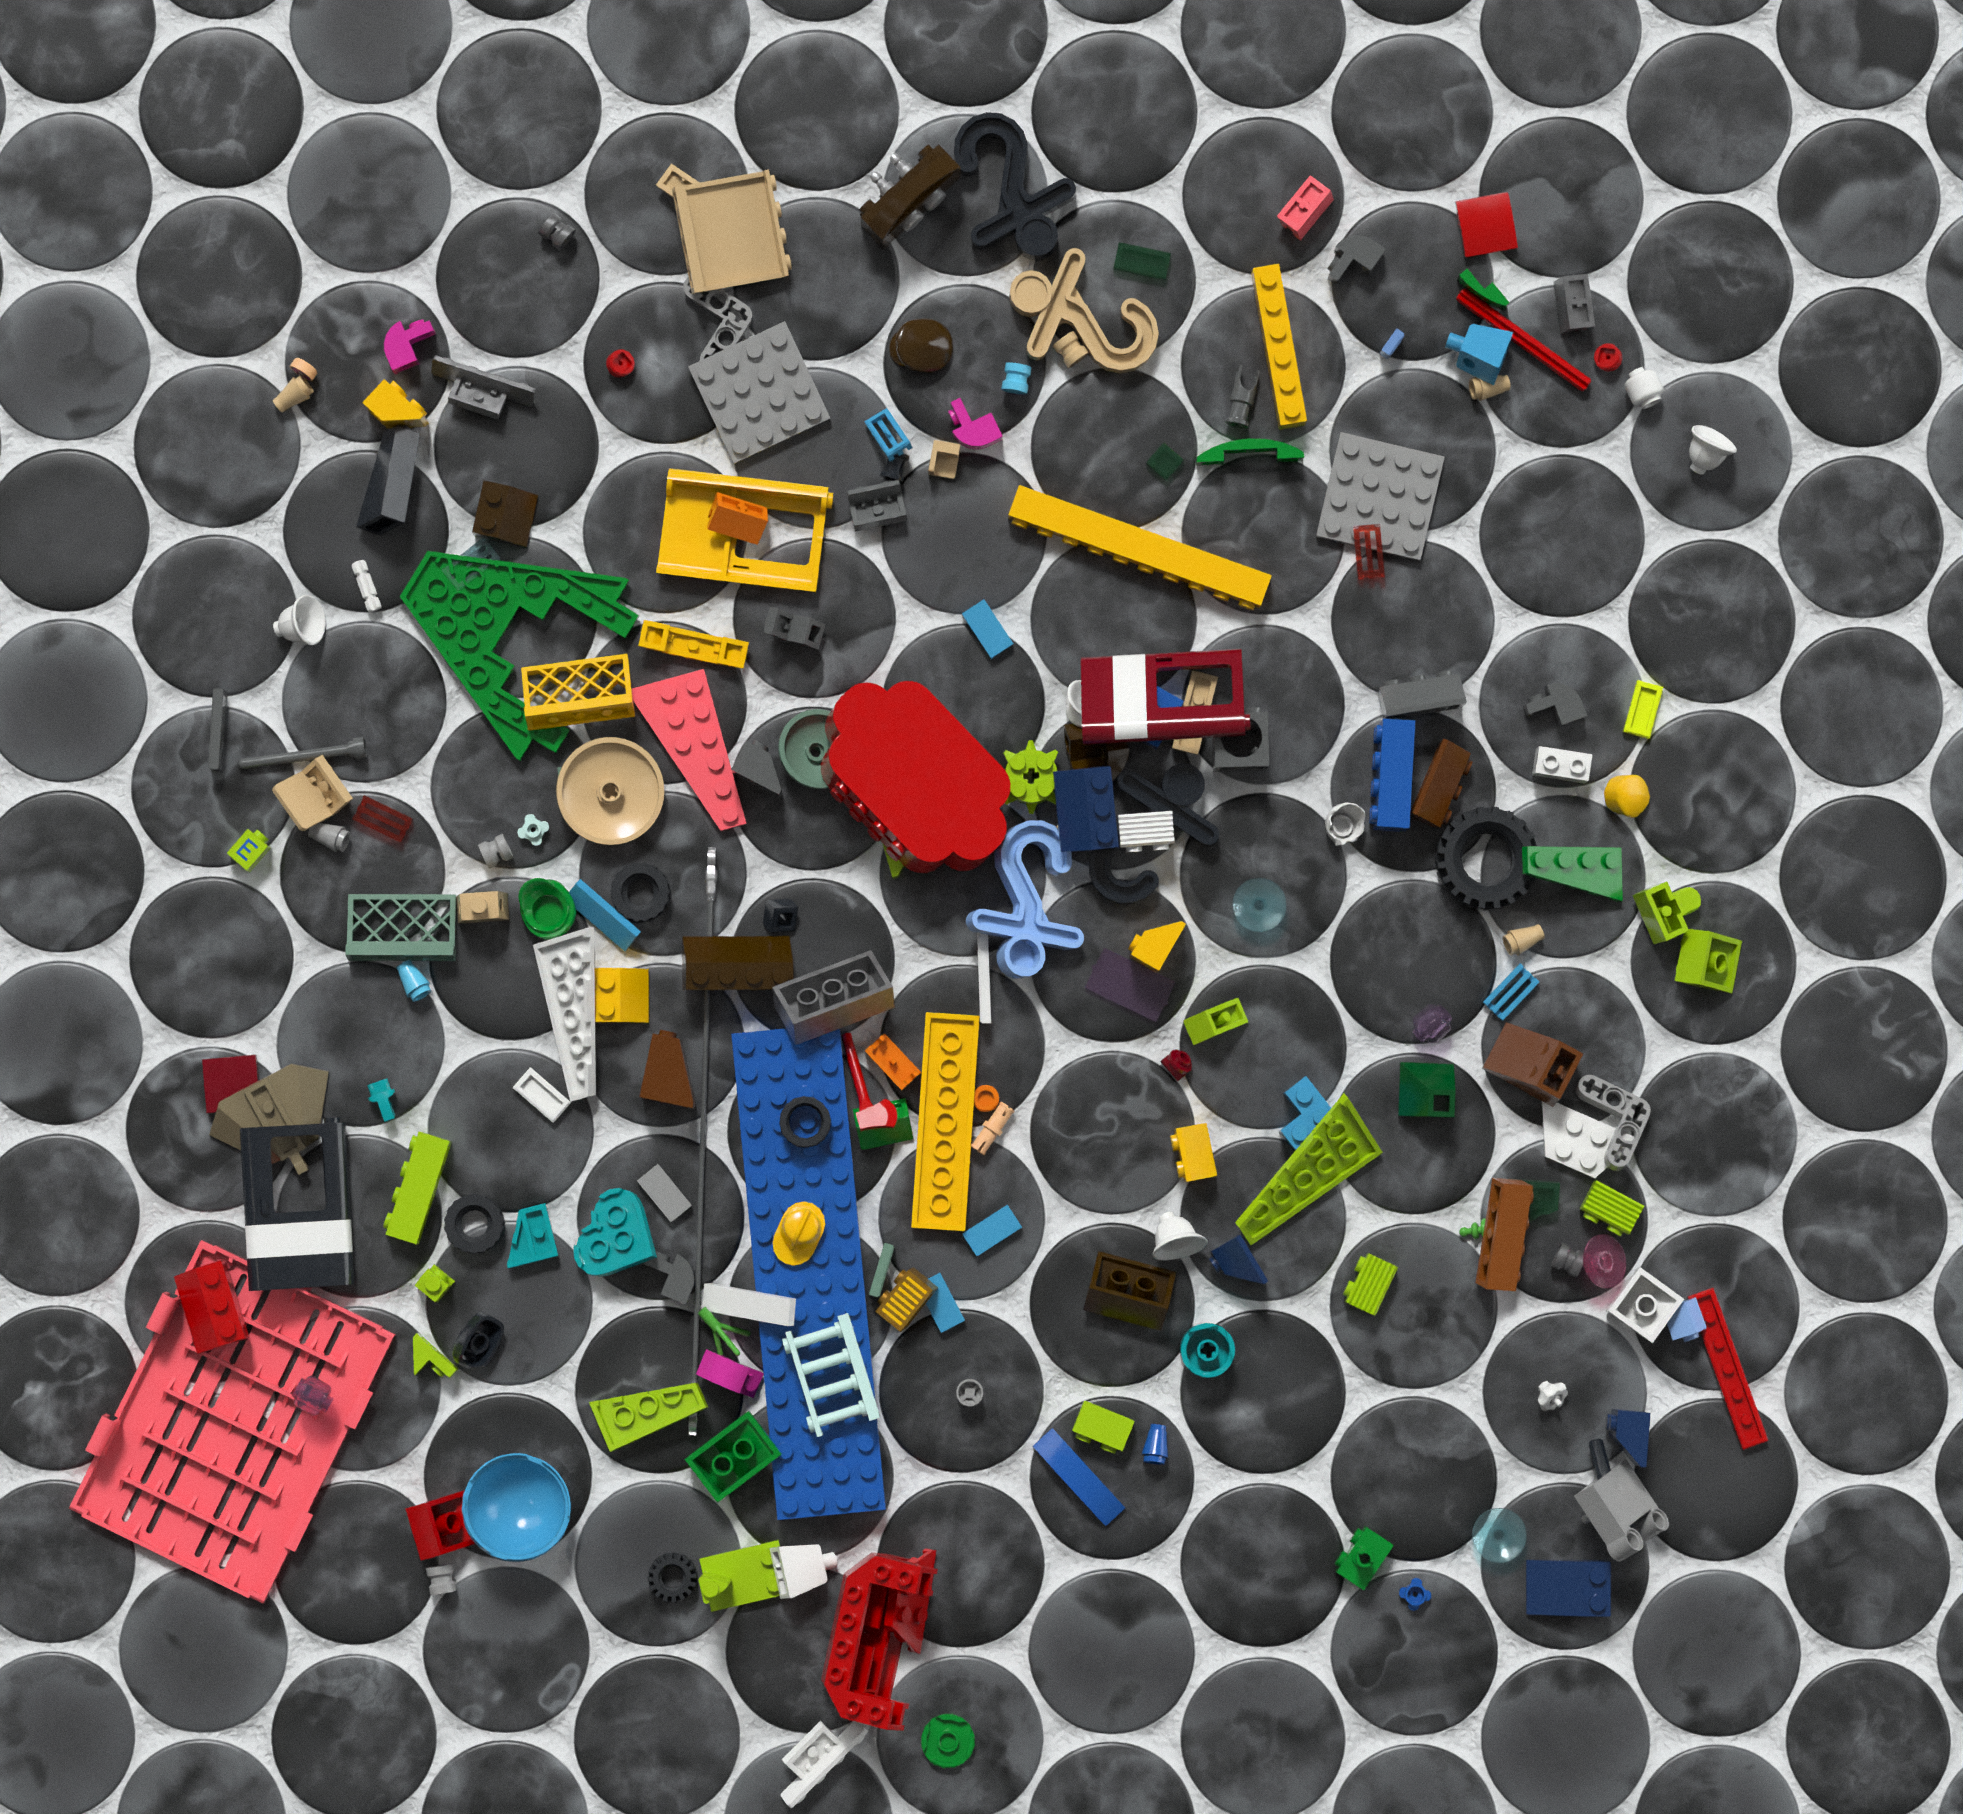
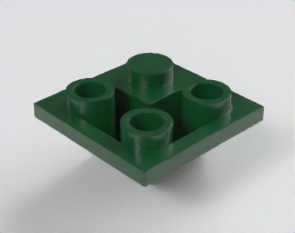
(1426, 1090)

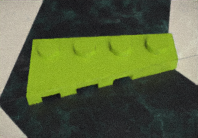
(641, 1414)

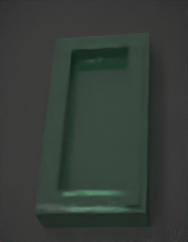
(1142, 261)

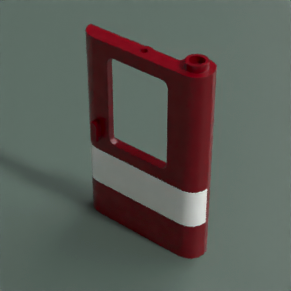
(1123, 706)

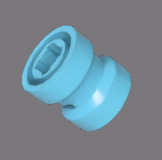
(1016, 378)

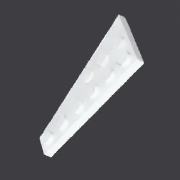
(569, 990)

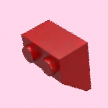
(439, 1526)

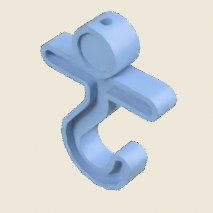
(1027, 926)

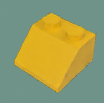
(1155, 945)
(621, 995)

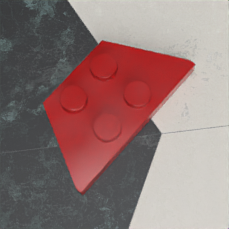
(908, 1611)

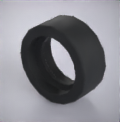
(793, 1105)

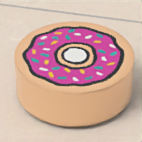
(303, 368)

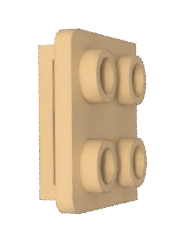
(312, 794)

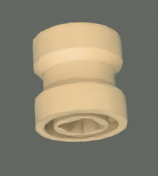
(1070, 349)

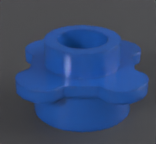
(1415, 1586)

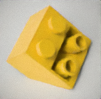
(392, 408)
(1194, 1152)

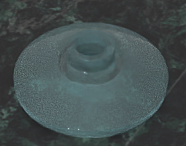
(1269, 894)
(1513, 1535)

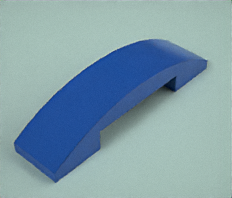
(1078, 1477)

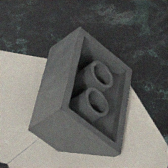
(1421, 695)

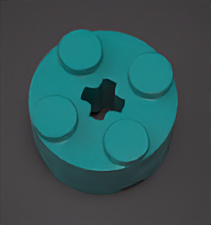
(1194, 1340)

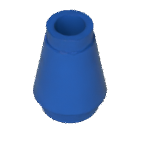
(1155, 1447)

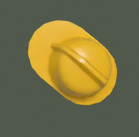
(798, 1233)

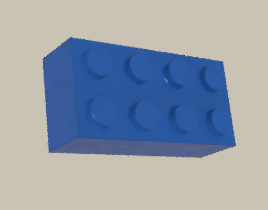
(1393, 775)

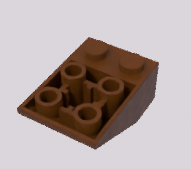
(1533, 1062)

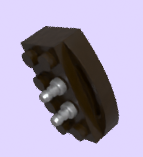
(903, 203)

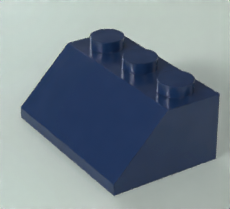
(1085, 809)

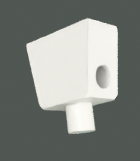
(800, 1568)

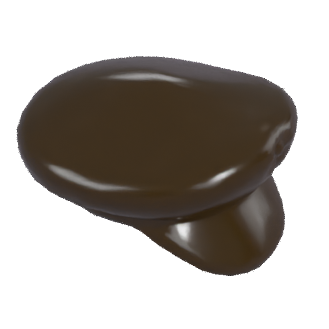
(922, 345)

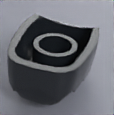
(478, 1341)

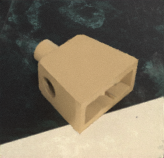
(482, 907)

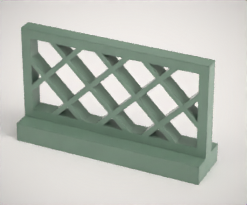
(395, 949)

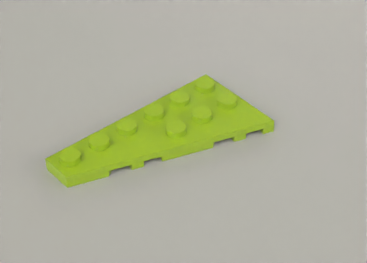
(1322, 1161)

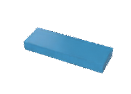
(603, 915)

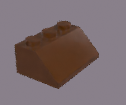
(1441, 784)

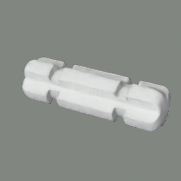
(366, 586)

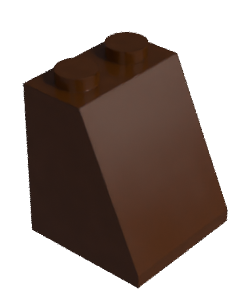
(667, 1072)

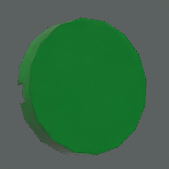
(947, 1740)

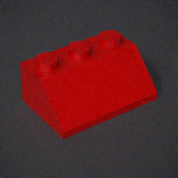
(211, 1306)

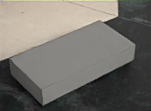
(664, 1193)

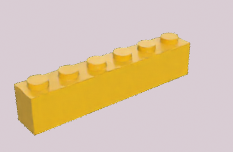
(1279, 346)

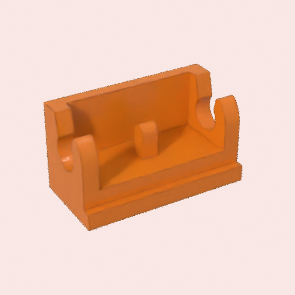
(737, 518)
(892, 1061)

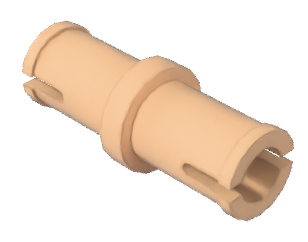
(992, 1128)

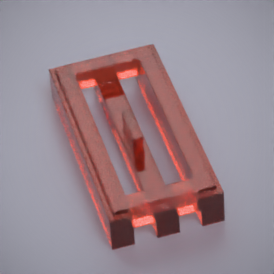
(1371, 573)
(361, 809)

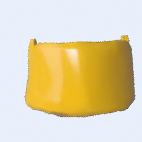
(1627, 795)

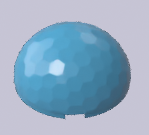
(516, 1507)

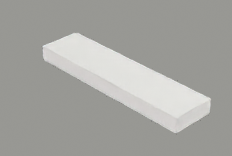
(984, 979)
(749, 1304)

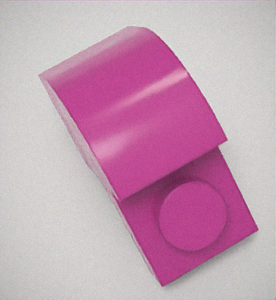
(399, 344)
(973, 434)
(729, 1373)

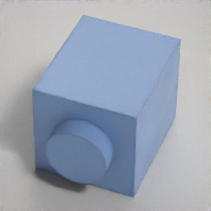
(1687, 1321)

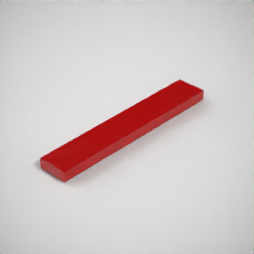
(1729, 1372)

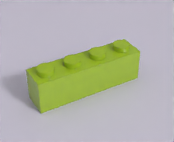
(418, 1187)

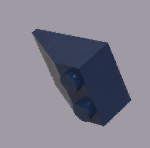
(1568, 1587)

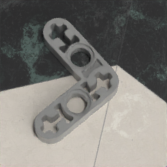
(729, 322)
(1623, 1111)

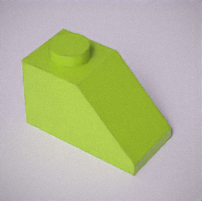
(1215, 1021)

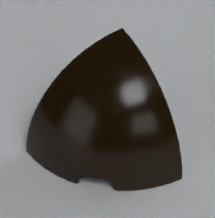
(1093, 754)

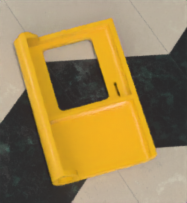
(702, 553)

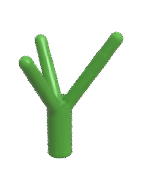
(717, 1330)

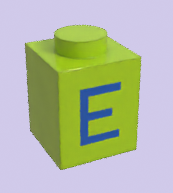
(249, 849)

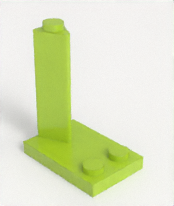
(738, 1576)

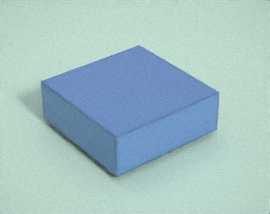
(1392, 344)

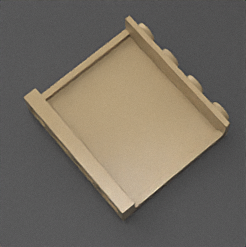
(731, 231)

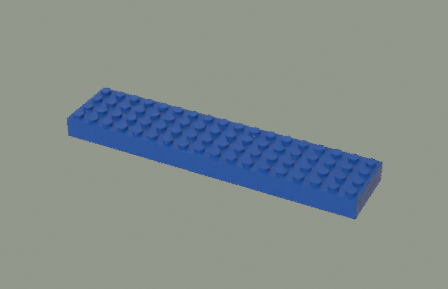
(844, 1465)

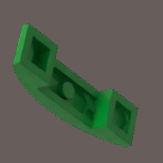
(1283, 451)

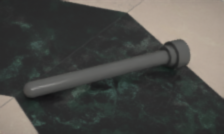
(355, 748)

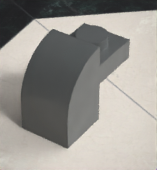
(1359, 251)
(794, 628)
(1563, 701)
(680, 1278)

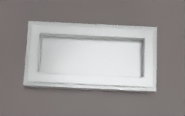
(541, 1095)

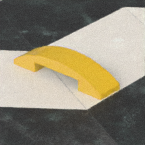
(693, 644)

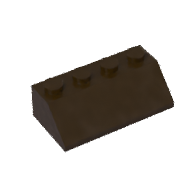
(735, 962)

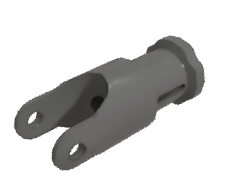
(1241, 401)

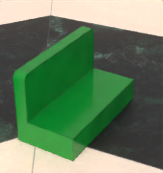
(885, 1136)

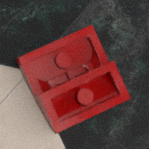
(1486, 224)

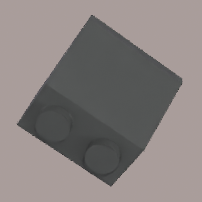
(757, 768)

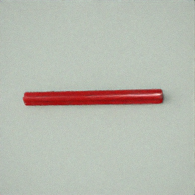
(1524, 340)

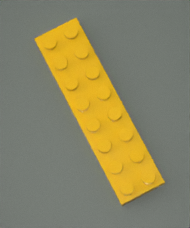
(945, 1121)

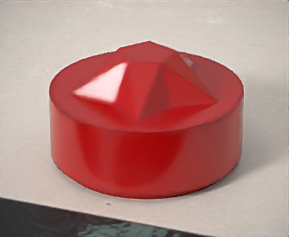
(1608, 357)
(620, 363)

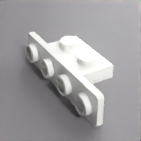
(817, 1756)

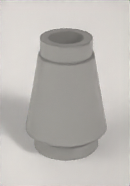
(331, 836)

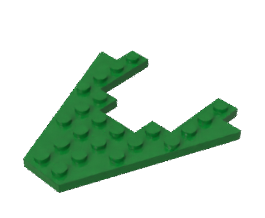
(473, 620)

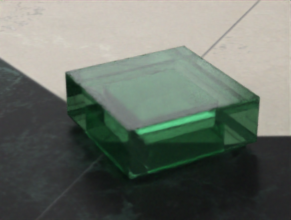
(1164, 461)

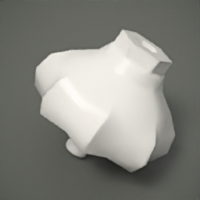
(1551, 1395)

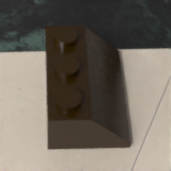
(1129, 1291)

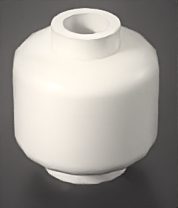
(1644, 388)

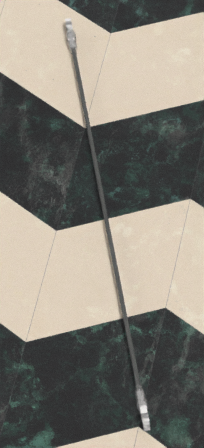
(711, 879)

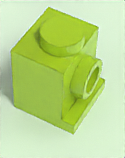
(434, 1283)

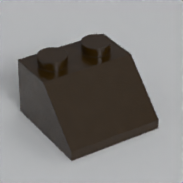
(504, 514)

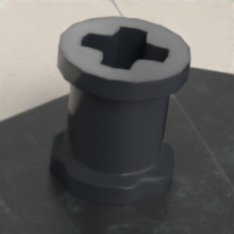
(894, 468)

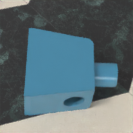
(1481, 351)

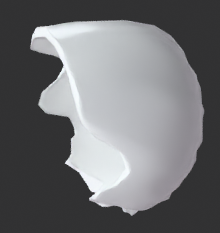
(1345, 823)

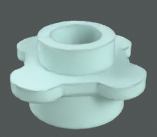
(534, 837)

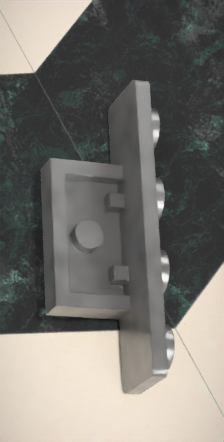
(480, 390)

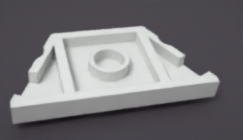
(1577, 1139)

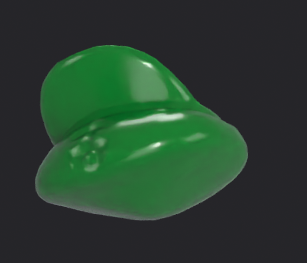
(546, 908)

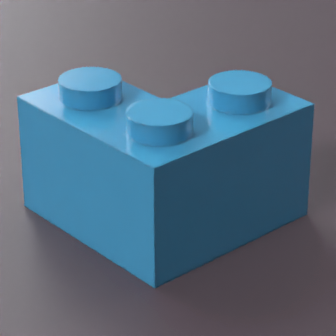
(1311, 1108)

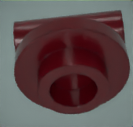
(1177, 1063)

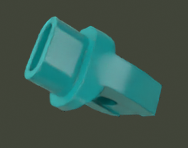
(380, 1093)

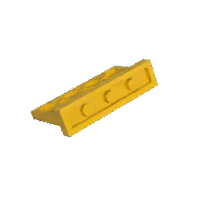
(578, 709)

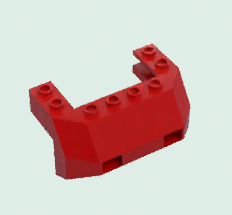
(861, 1650)

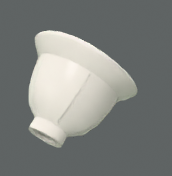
(1708, 449)
(302, 621)
(1176, 1238)

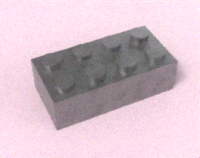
(833, 997)

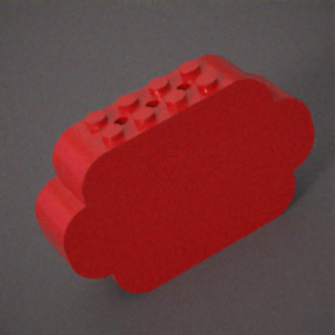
(915, 777)

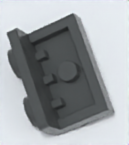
(876, 505)

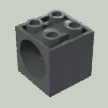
(1258, 757)

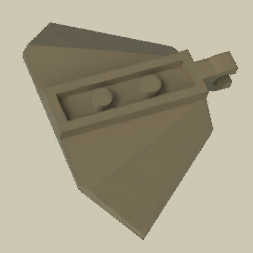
(280, 1099)

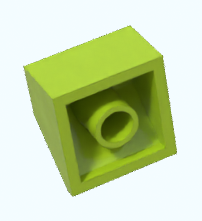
(1708, 960)

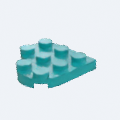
(616, 1236)

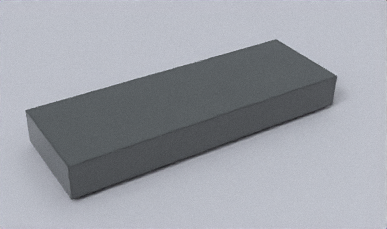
(217, 730)

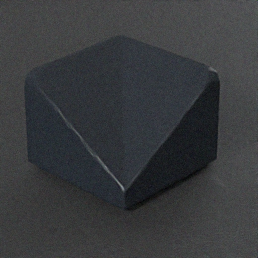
(780, 915)

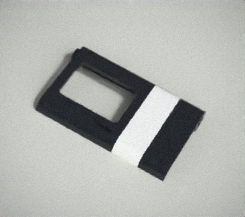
(297, 1246)

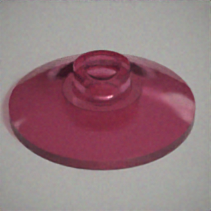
(1604, 1261)

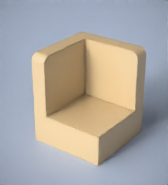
(944, 459)

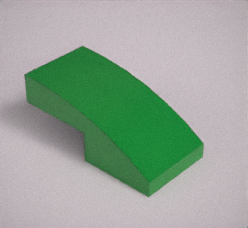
(1490, 295)

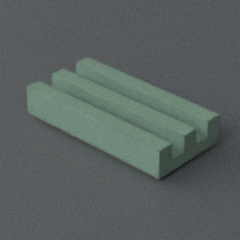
(881, 1270)

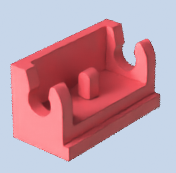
(1305, 207)

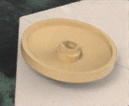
(610, 791)

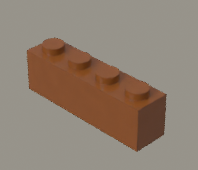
(1504, 1234)

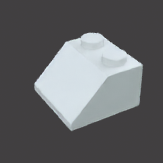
(1645, 1304)

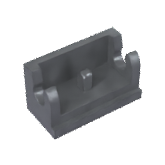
(1574, 303)

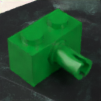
(1363, 1557)

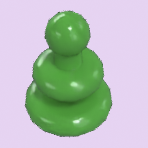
(1475, 1230)

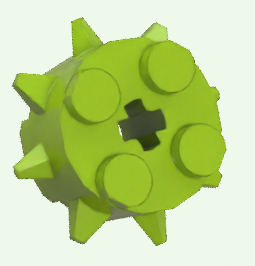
(1026, 761)

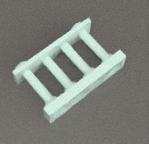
(849, 1355)

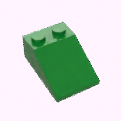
(733, 1456)

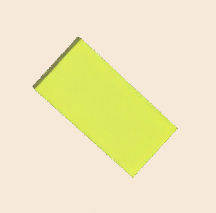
(1642, 709)

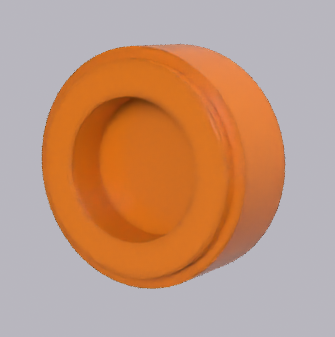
(986, 1098)

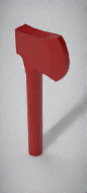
(869, 1115)

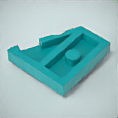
(532, 1237)

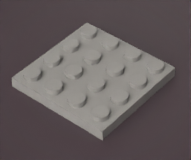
(759, 392)
(1384, 487)

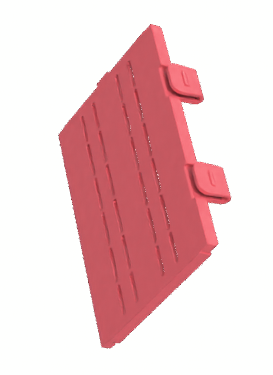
(282, 1511)

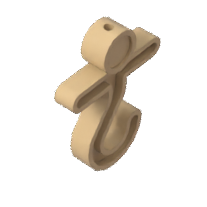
(1062, 304)

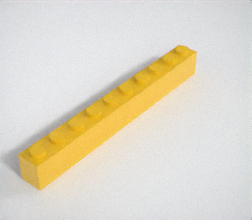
(1139, 547)

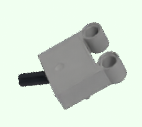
(1618, 1501)

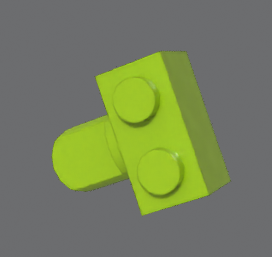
(1665, 910)

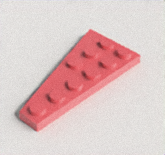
(689, 729)

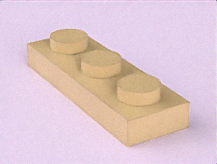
(1199, 693)

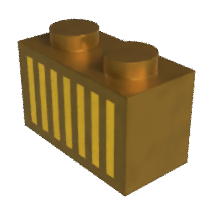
(906, 1298)

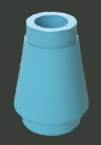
(413, 981)

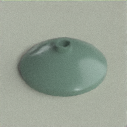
(795, 744)

